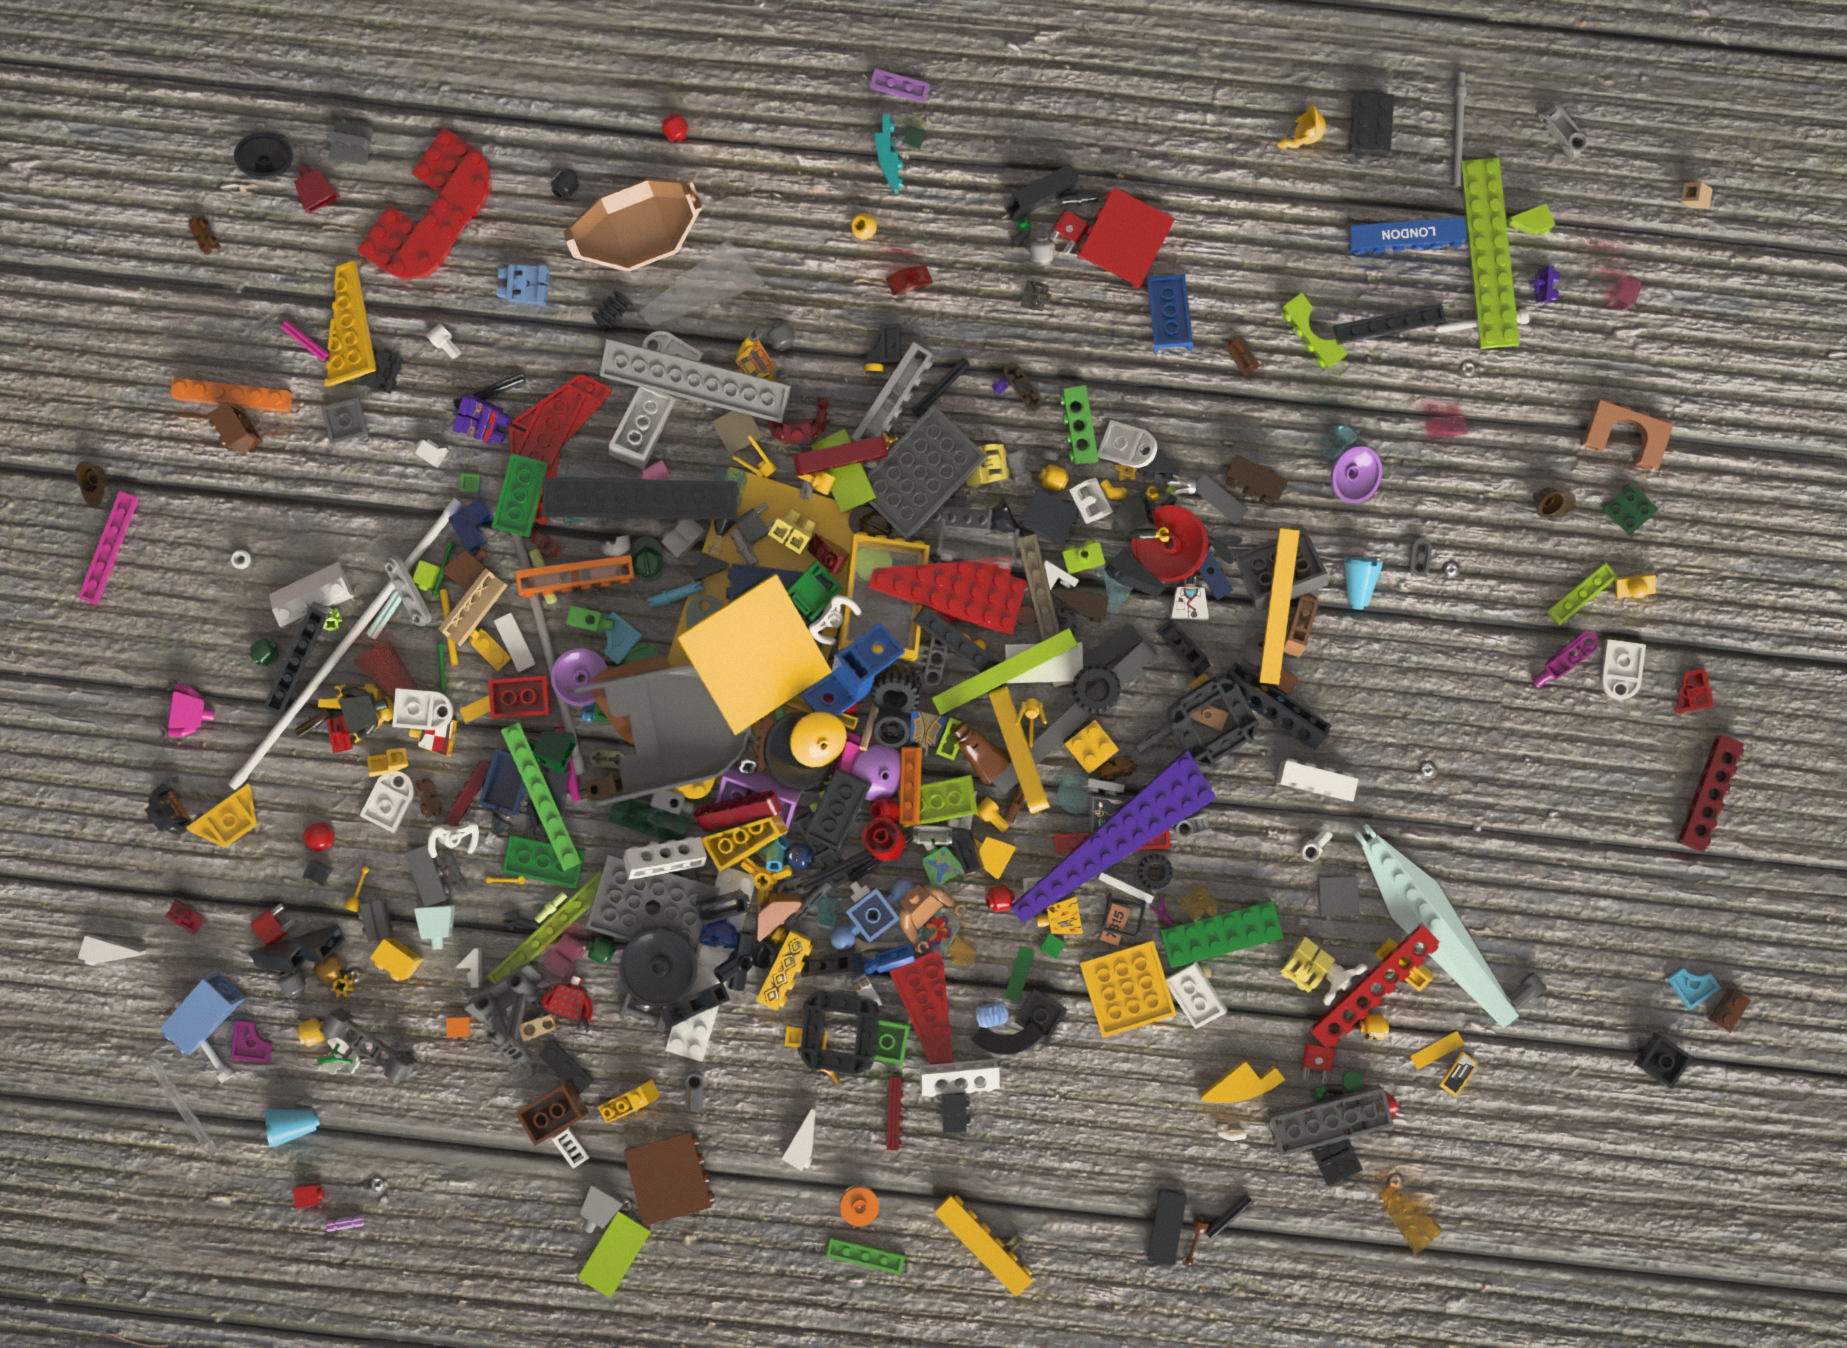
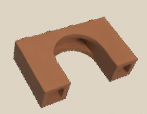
(1654, 431)

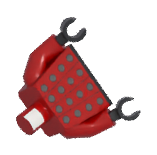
(567, 1002)

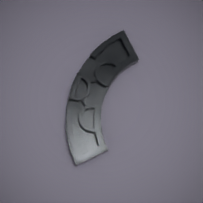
(1009, 1044)

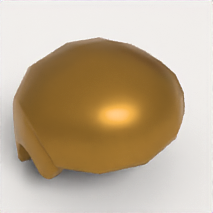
(329, 970)

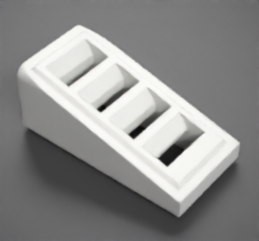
(575, 1142)

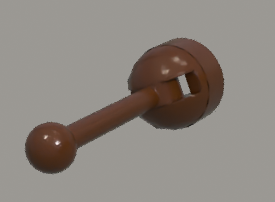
(1200, 1227)

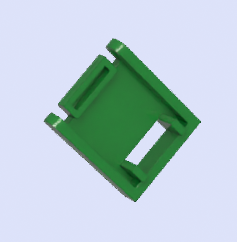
(810, 594)

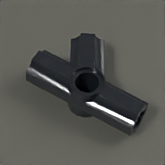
(738, 963)

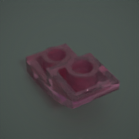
(1446, 427)

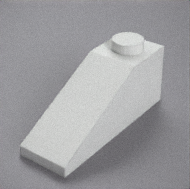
(99, 950)
(801, 1147)

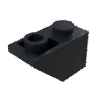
(1159, 466)

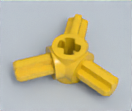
(760, 882)

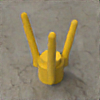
(766, 466)
(1031, 708)

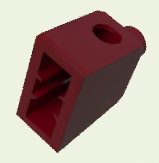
(314, 189)

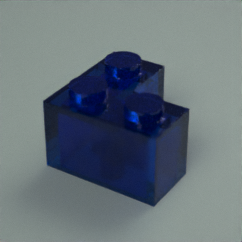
(467, 522)

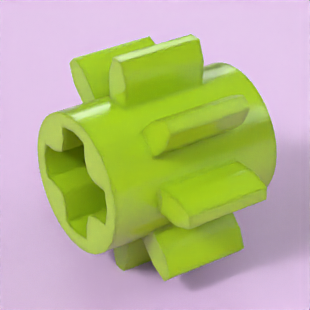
(332, 620)

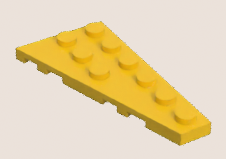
(349, 332)

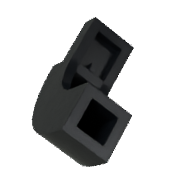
(694, 1005)

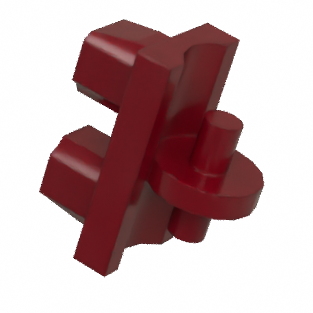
(185, 917)

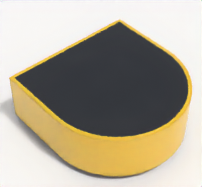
(874, 368)

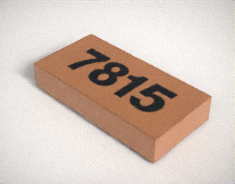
(1116, 920)

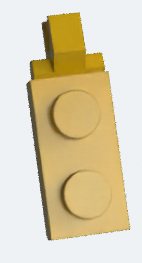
(489, 649)

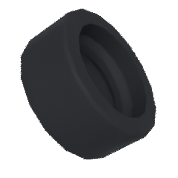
(891, 715)

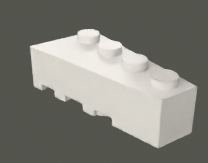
(1315, 780)

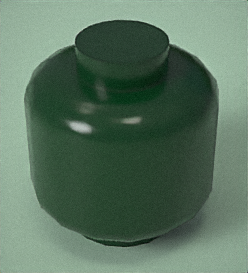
(264, 651)
(600, 950)

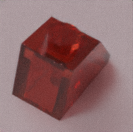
(909, 279)

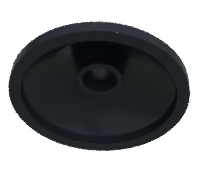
(263, 155)

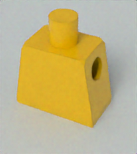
(994, 855)

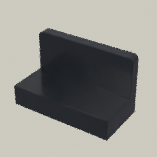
(968, 852)

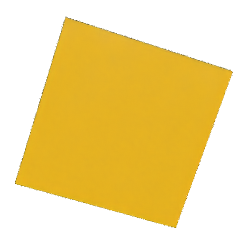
(754, 654)

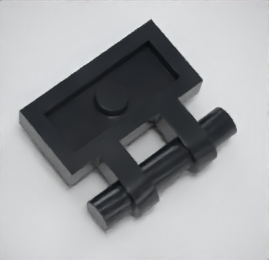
(376, 378)

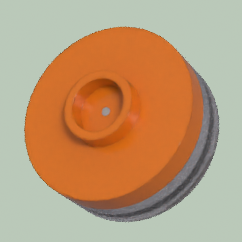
(859, 1205)

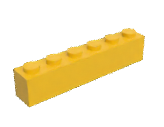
(983, 1244)

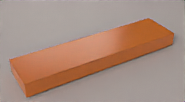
(910, 785)

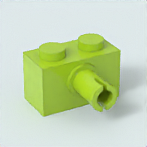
(1083, 557)
(947, 744)

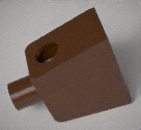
(466, 568)

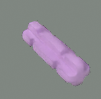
(344, 1223)

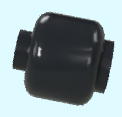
(564, 184)

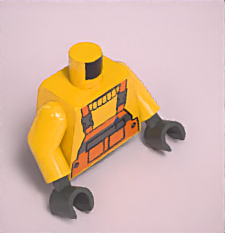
(754, 359)

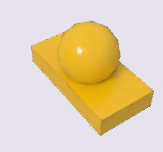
(1635, 586)

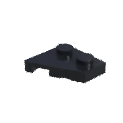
(886, 345)

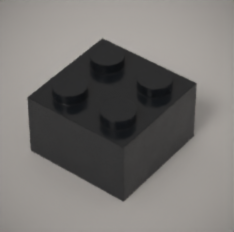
(1042, 1011)
(1663, 1060)

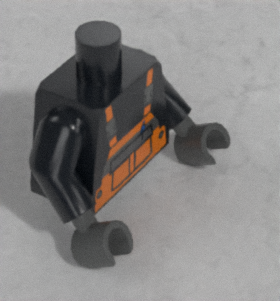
(166, 810)

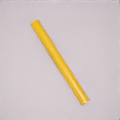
(446, 611)

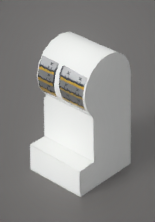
(864, 987)

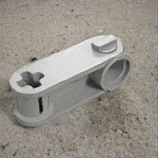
(1563, 129)

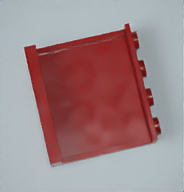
(1125, 237)

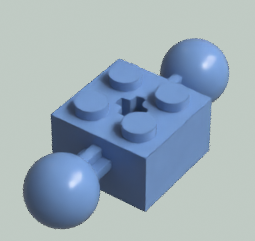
(844, 937)

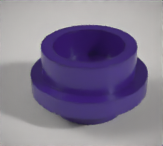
(1000, 385)

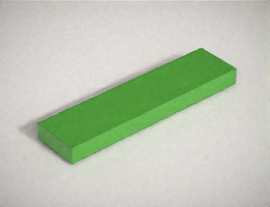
(865, 1255)

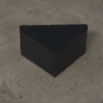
(708, 566)

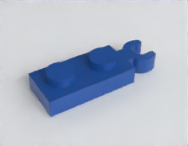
(890, 959)

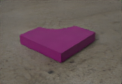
(248, 1043)

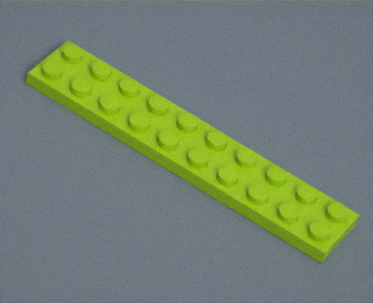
(1489, 253)

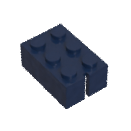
(503, 785)

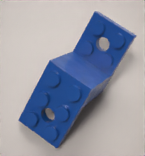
(854, 672)

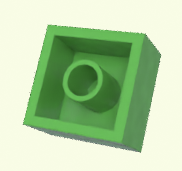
(891, 1041)

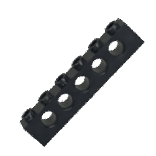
(297, 658)
(1279, 708)

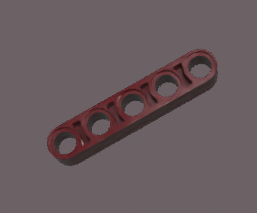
(840, 456)
(738, 810)

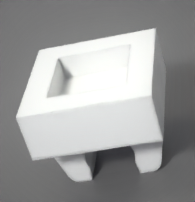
(859, 891)

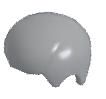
(618, 549)

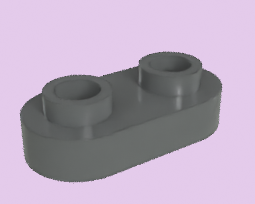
(1422, 558)

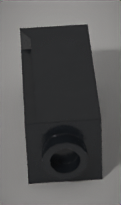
(741, 906)

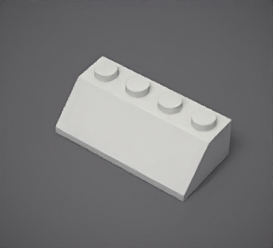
(325, 587)

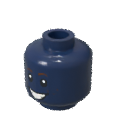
(799, 856)

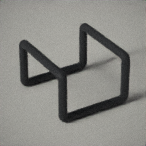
(1109, 898)

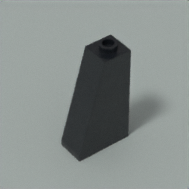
(1041, 192)

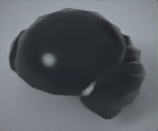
(764, 954)

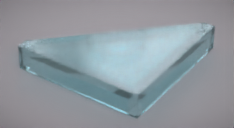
(1116, 592)

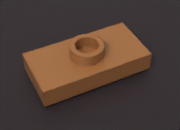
(1211, 717)

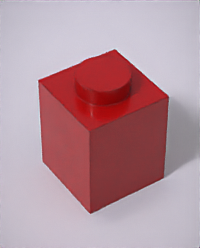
(308, 1194)

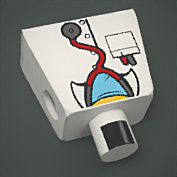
(1189, 601)

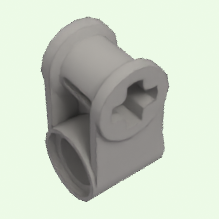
(1196, 825)

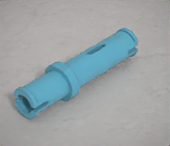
(668, 597)

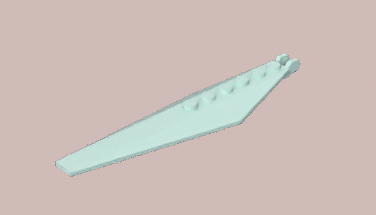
(1416, 899)

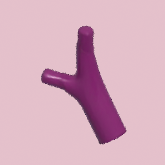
(1161, 911)

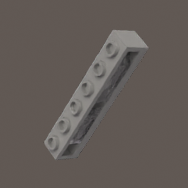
(895, 393)

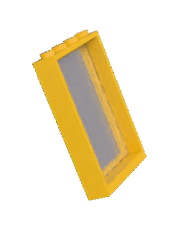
(876, 606)

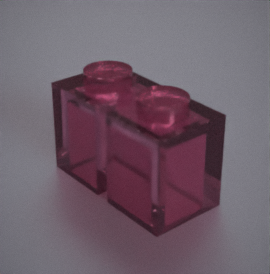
(1624, 293)
(565, 955)

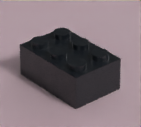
(1371, 124)

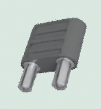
(753, 526)

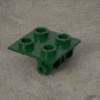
(1630, 509)

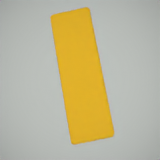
(475, 709)
(1437, 1050)

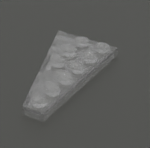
(711, 281)

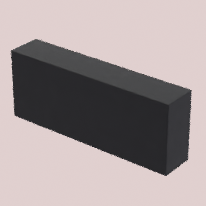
(1167, 1227)

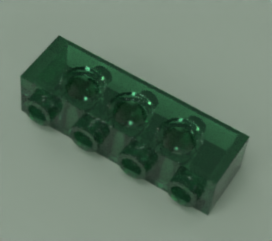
(649, 820)

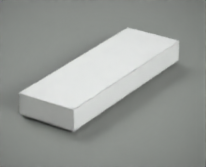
(515, 642)
(1125, 887)

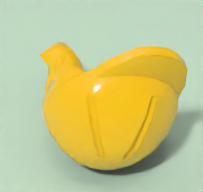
(1308, 131)

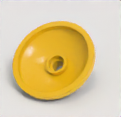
(811, 733)

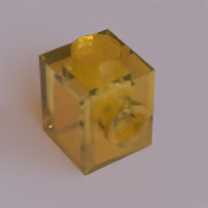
(961, 953)

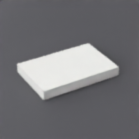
(1195, 995)

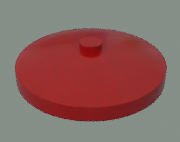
(1181, 553)

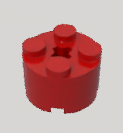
(888, 831)

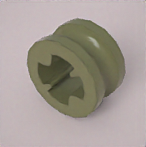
(1014, 1241)

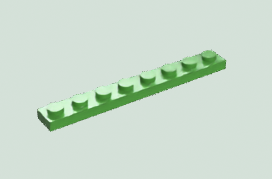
(540, 796)

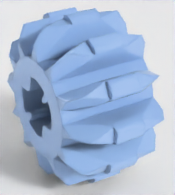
(992, 1014)

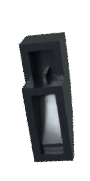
(557, 785)

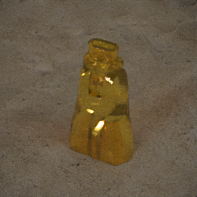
(1412, 1222)

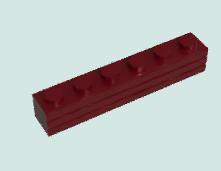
(467, 796)
(894, 1109)

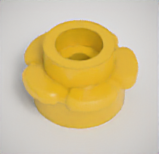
(778, 935)

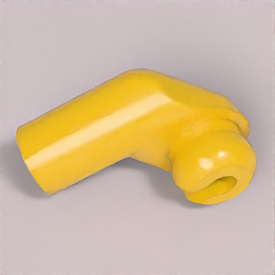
(1112, 492)

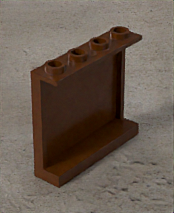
(669, 1178)

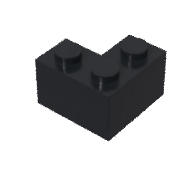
(955, 1112)

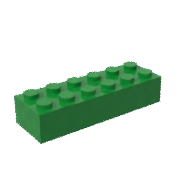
(1221, 933)

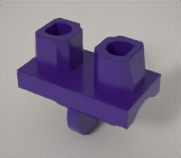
(1543, 284)

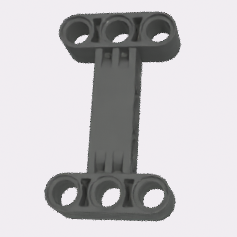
(924, 659)
(339, 1025)

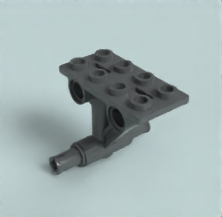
(492, 1006)

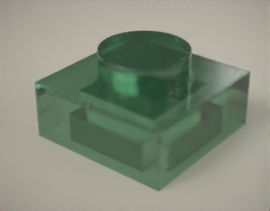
(913, 137)

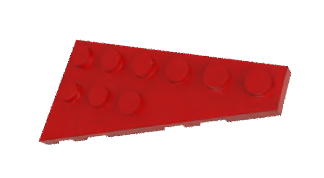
(925, 999)

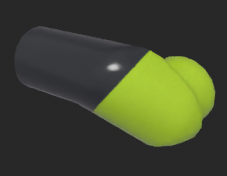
(1172, 499)

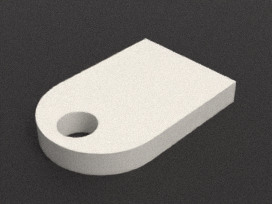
(670, 344)
(1125, 445)
(1622, 666)
(420, 709)
(388, 802)

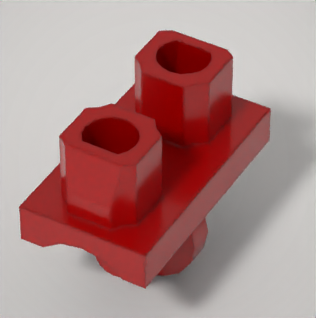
(339, 734)

